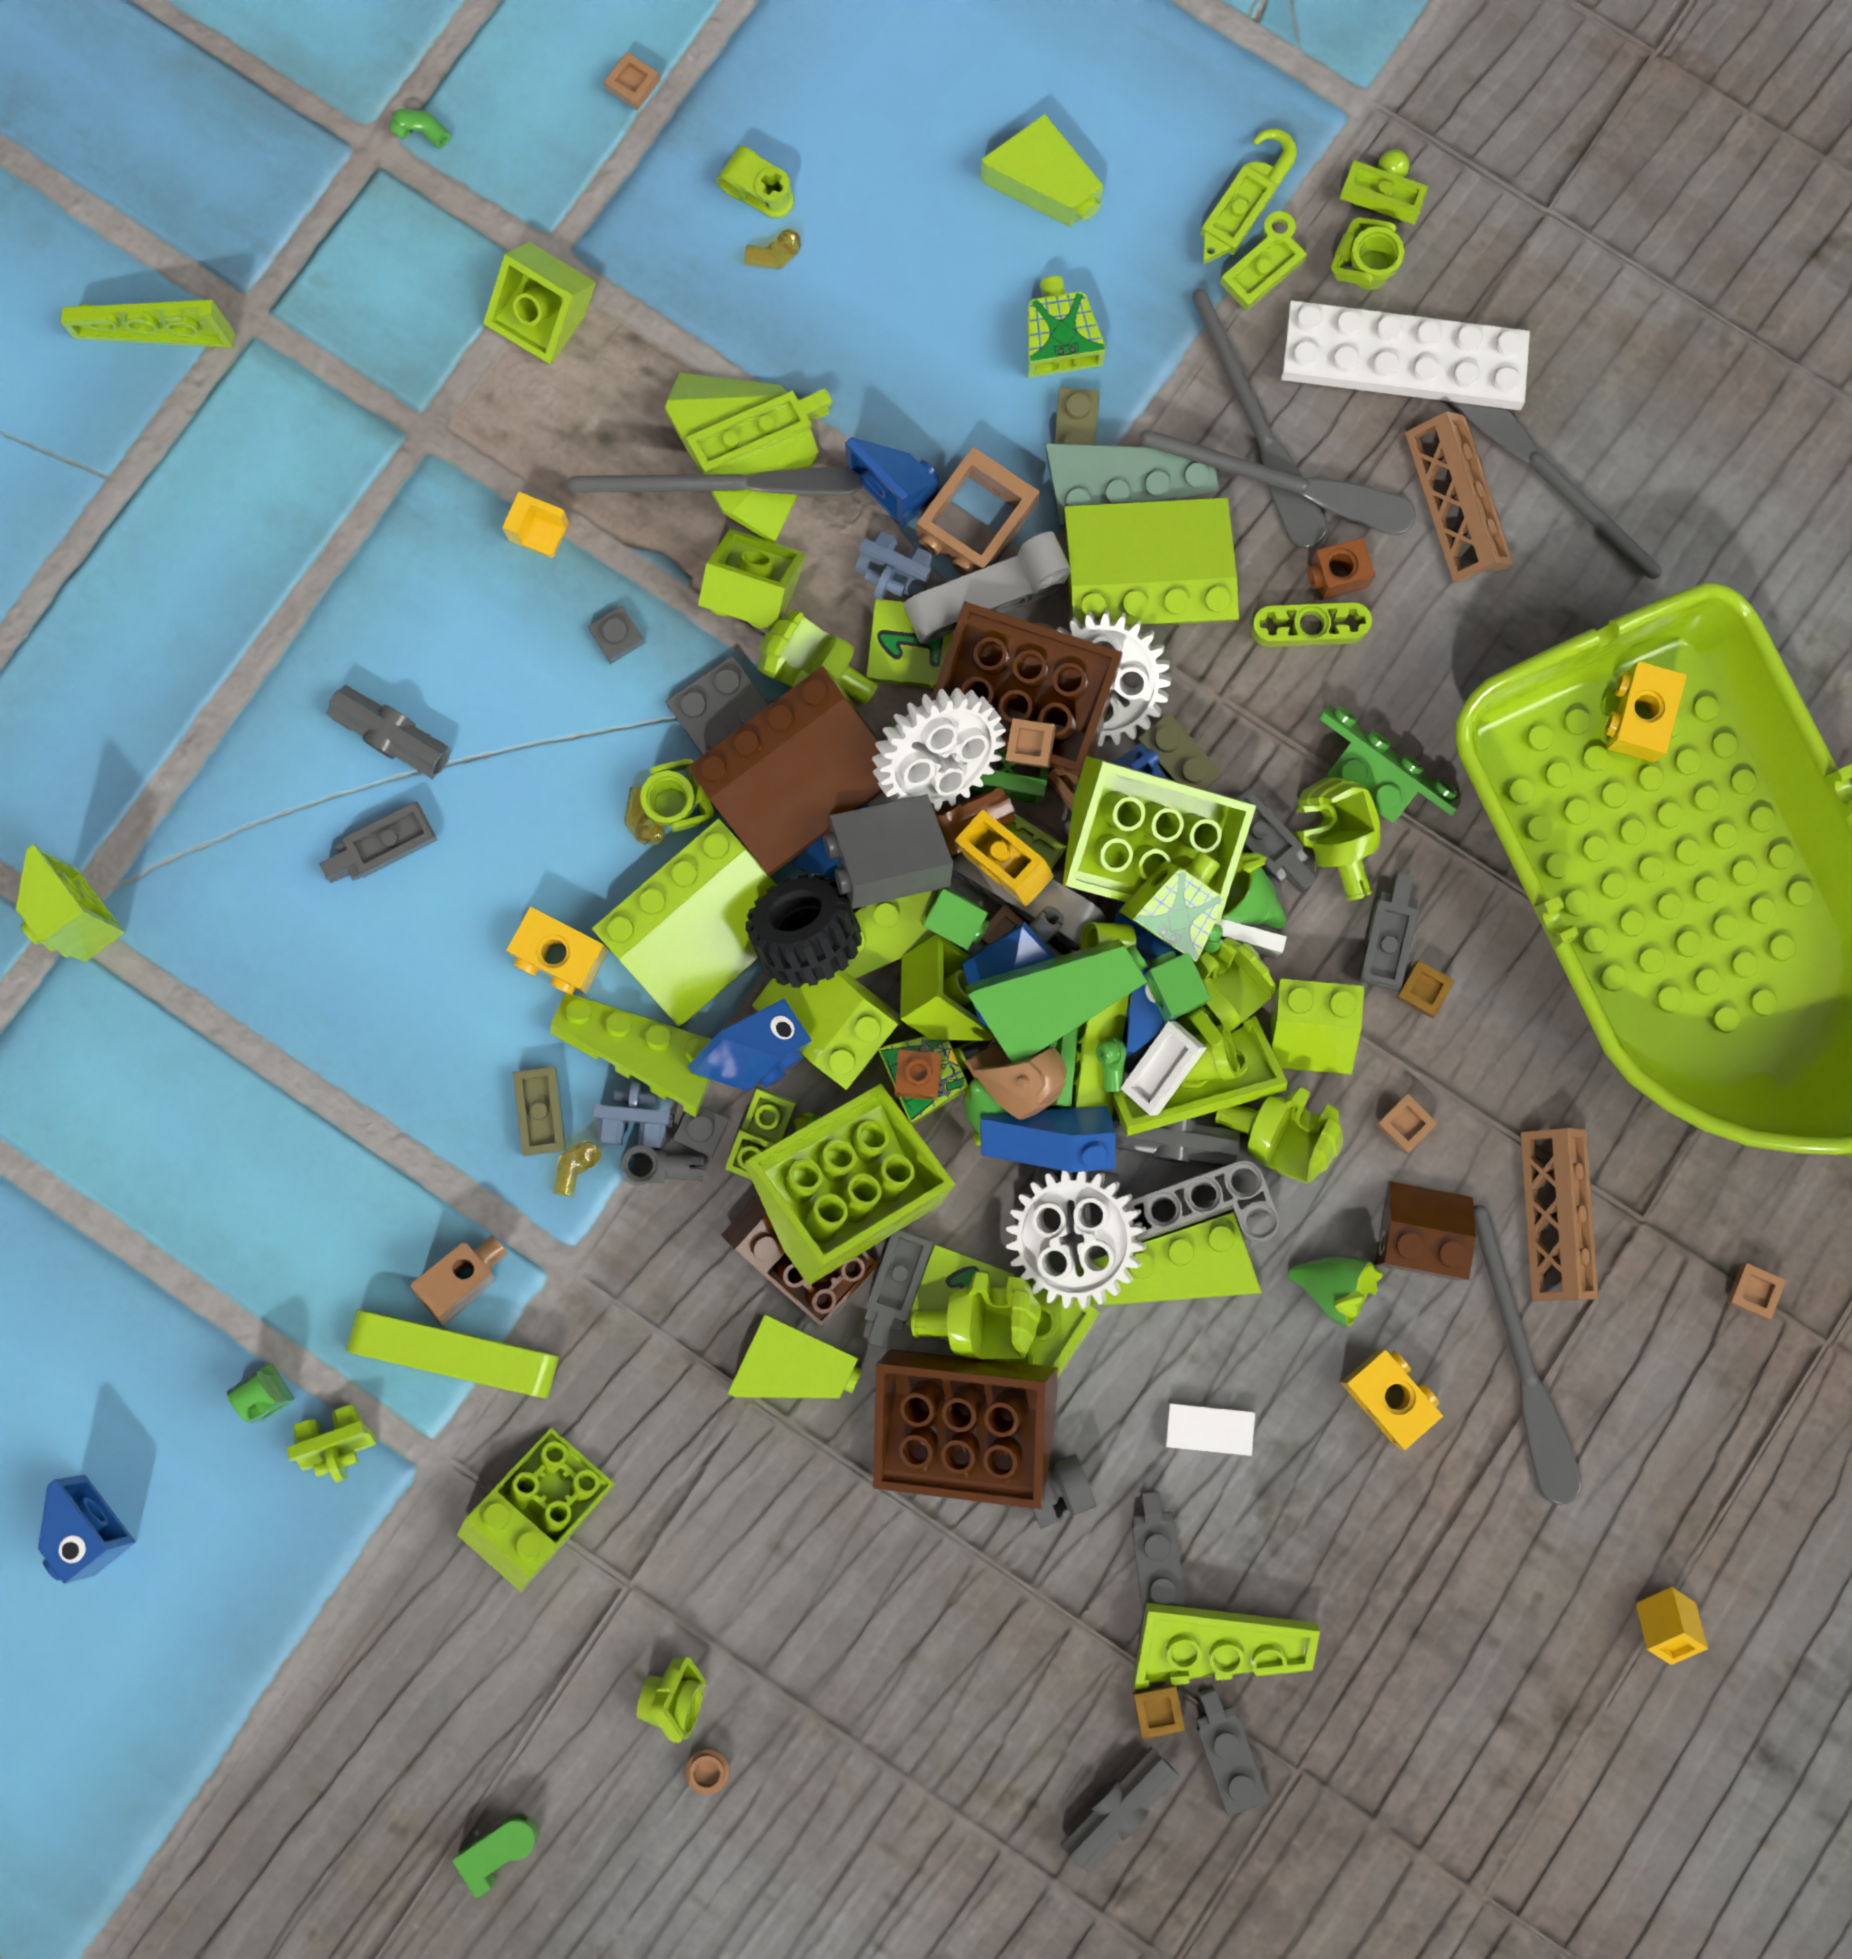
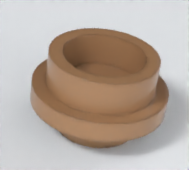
(707, 1771)

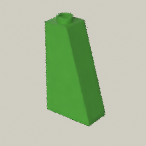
(1053, 997)

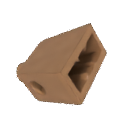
(445, 1293)

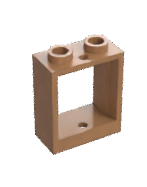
(997, 481)

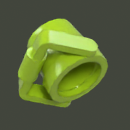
(1373, 252)
(670, 797)
(1220, 1056)
(673, 1702)

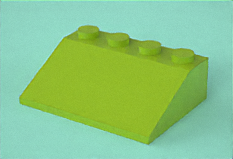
(1152, 562)
(1136, 821)
(687, 923)
(847, 1183)

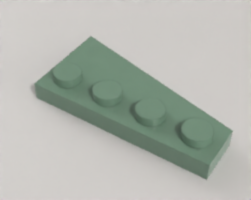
(1122, 475)

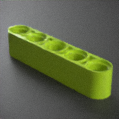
(1107, 1024)
(452, 1353)

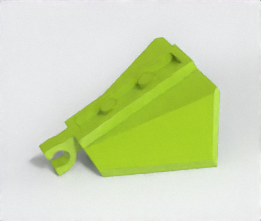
(746, 431)

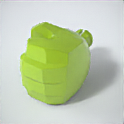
(799, 648)
(1346, 833)
(1236, 983)
(1288, 1135)
(984, 1319)

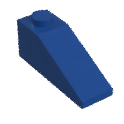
(1052, 1139)

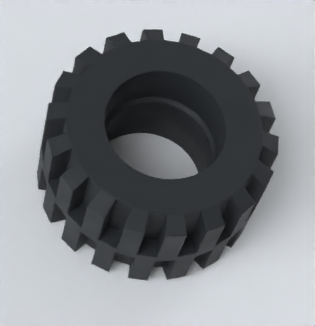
(803, 930)

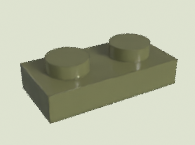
(1076, 416)
(1179, 754)
(539, 1111)

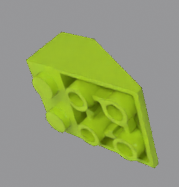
(535, 1509)

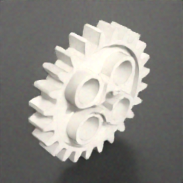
(1137, 657)
(939, 748)
(1114, 1234)

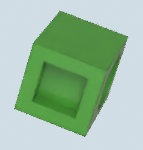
(955, 918)
(1176, 985)

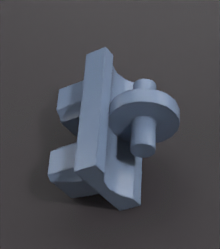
(892, 570)
(613, 1119)

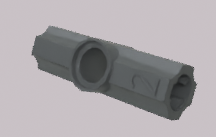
(388, 731)
(1182, 1142)
(1119, 1809)

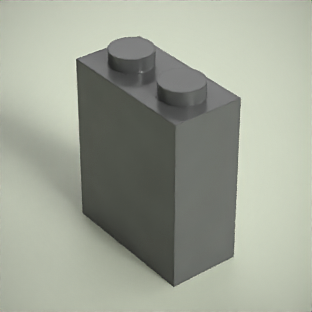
(888, 851)

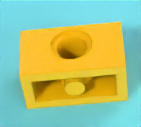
(1661, 693)
(1004, 858)
(541, 932)
(1368, 1388)

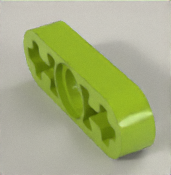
(1281, 613)

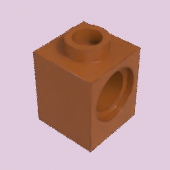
(1352, 556)
(918, 1075)

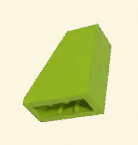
(1044, 174)
(793, 1365)

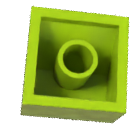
(538, 301)
(751, 579)
(936, 995)
(1316, 1025)

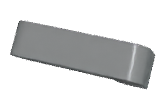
(1002, 587)
(1074, 908)
(1226, 1199)

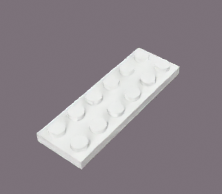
(1405, 355)

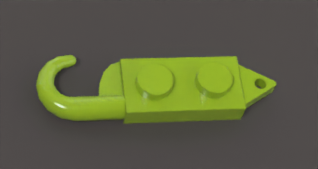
(1246, 198)

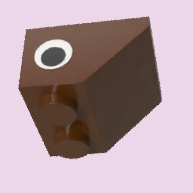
(1427, 1232)

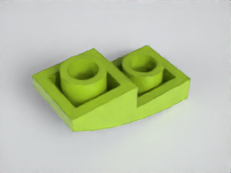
(762, 1128)

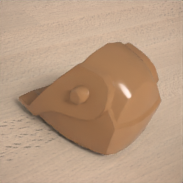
(1021, 1086)

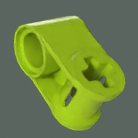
(753, 179)

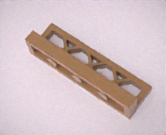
(1472, 491)
(1573, 1213)

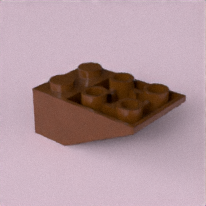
(758, 1243)

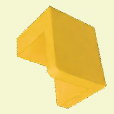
(535, 525)
(1671, 1626)

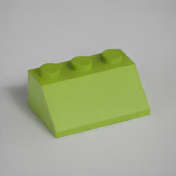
(63, 908)

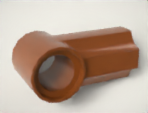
(956, 818)

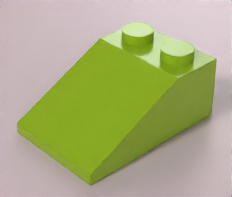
(841, 1020)

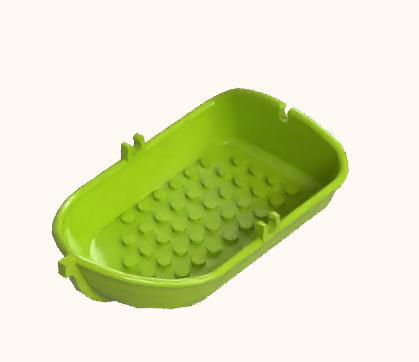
(1692, 890)

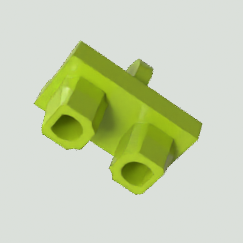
(334, 1449)

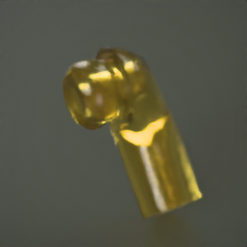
(777, 254)
(638, 823)
(573, 1163)

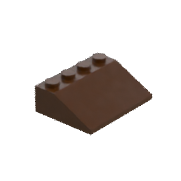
(1033, 677)
(792, 770)
(963, 1427)

